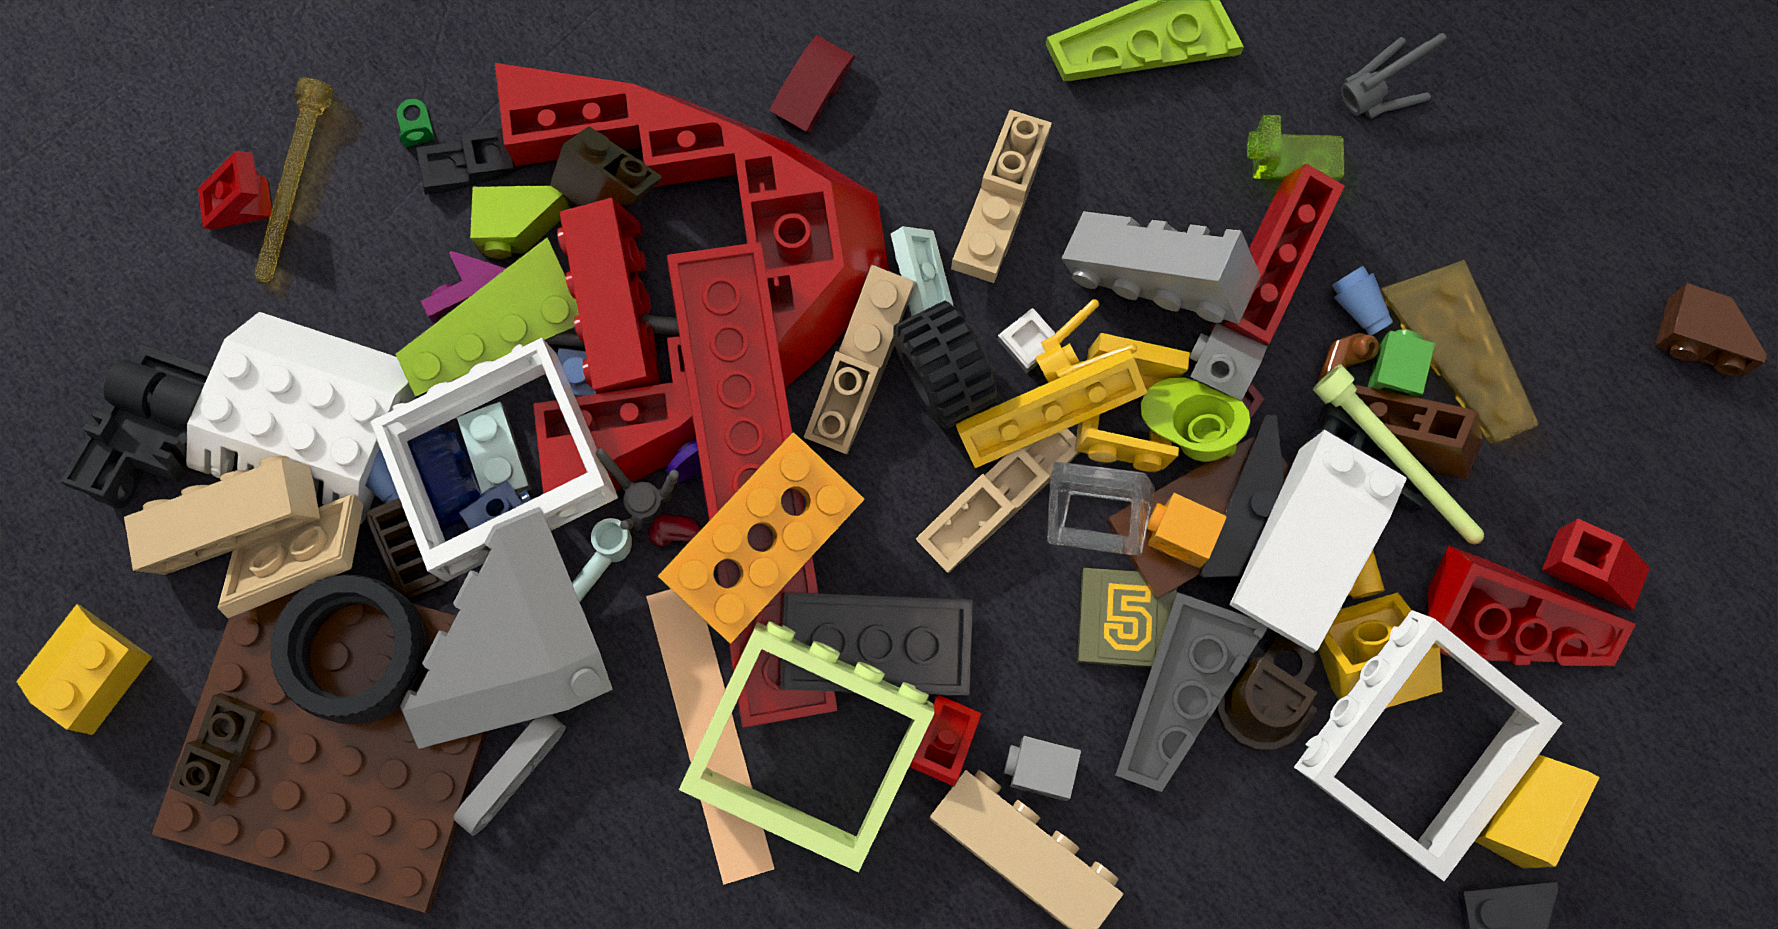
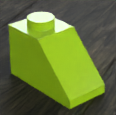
(513, 217)

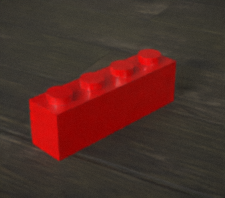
(1285, 247)

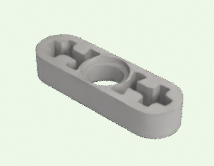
(509, 773)

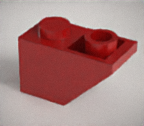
(1597, 563)

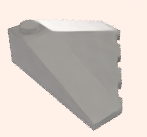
(514, 645)

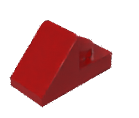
(234, 194)
(946, 740)

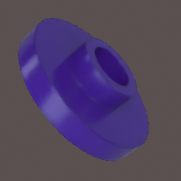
(685, 462)

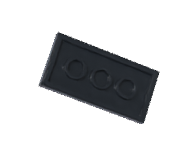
(903, 637)

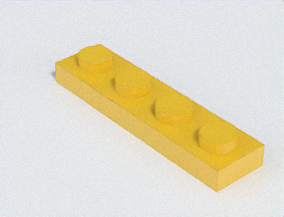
(1051, 408)

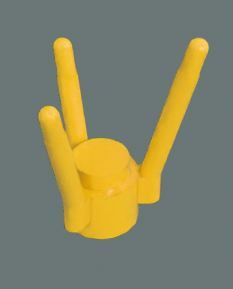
(1062, 361)

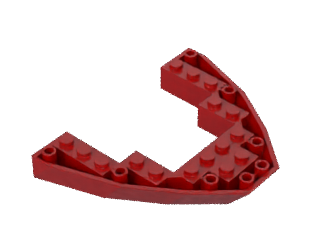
(811, 221)

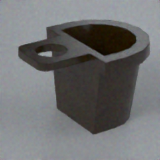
(1266, 704)

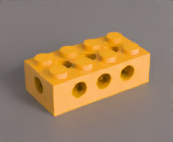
(795, 538)

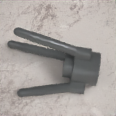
(1367, 88)
(642, 498)

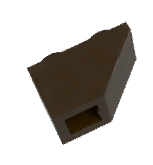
(597, 169)

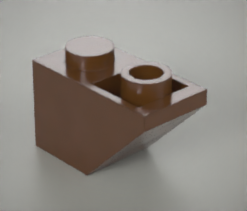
(1709, 330)

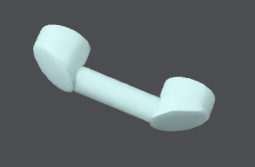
(611, 545)

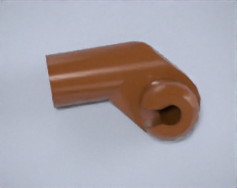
(1349, 352)

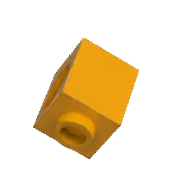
(1185, 530)

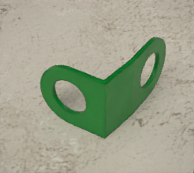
(414, 131)

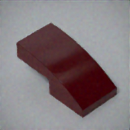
(811, 83)

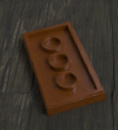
(1206, 485)

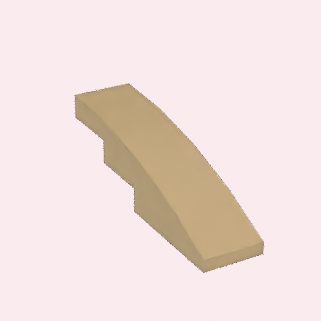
(995, 499)

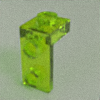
(1280, 154)

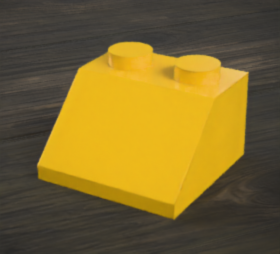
(1361, 634)
(82, 672)
(1539, 814)

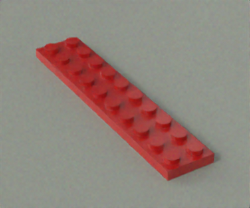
(738, 425)

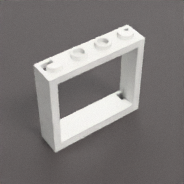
(457, 397)
(1485, 784)

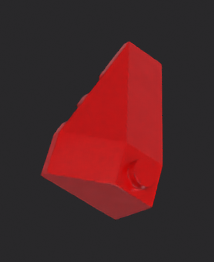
(1521, 618)

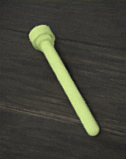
(1340, 391)

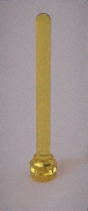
(312, 99)

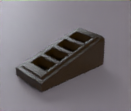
(378, 519)

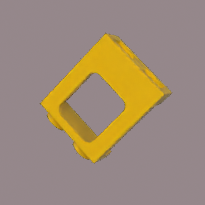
(1154, 365)

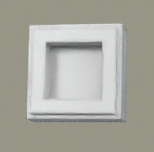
(1024, 338)

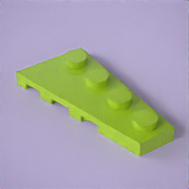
(1144, 37)
(512, 309)

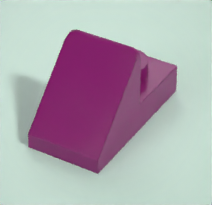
(447, 297)

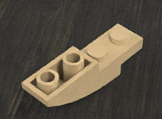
(1001, 196)
(860, 360)

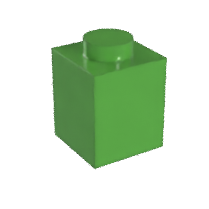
(1402, 363)

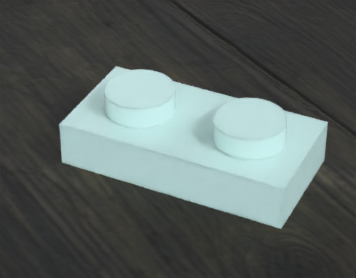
(921, 262)
(493, 448)

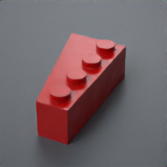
(609, 296)

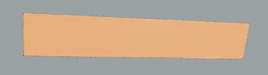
(697, 690)

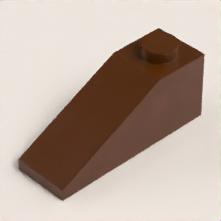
(1432, 431)

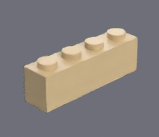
(221, 516)
(1026, 855)

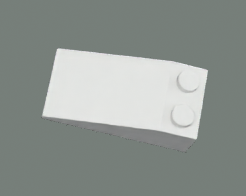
(1317, 539)

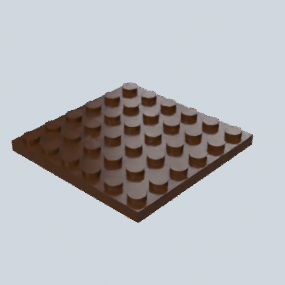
(326, 795)

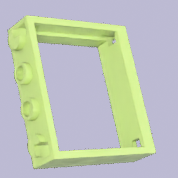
(780, 817)

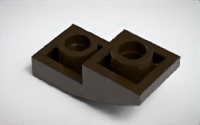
(218, 751)

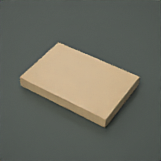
(292, 558)

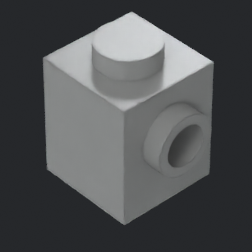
(1227, 360)
(1043, 768)

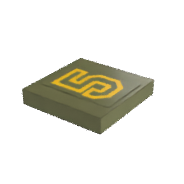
(1120, 619)

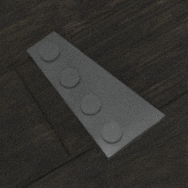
(1189, 676)

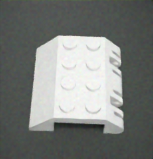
(298, 398)

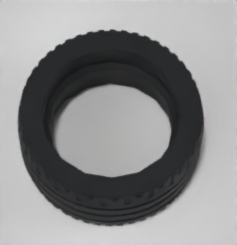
(300, 624)

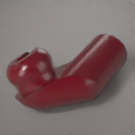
(673, 528)

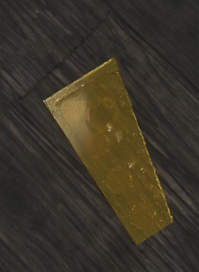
(1467, 349)

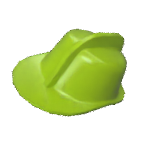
(1195, 418)

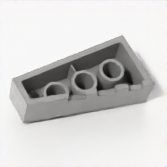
(1164, 265)

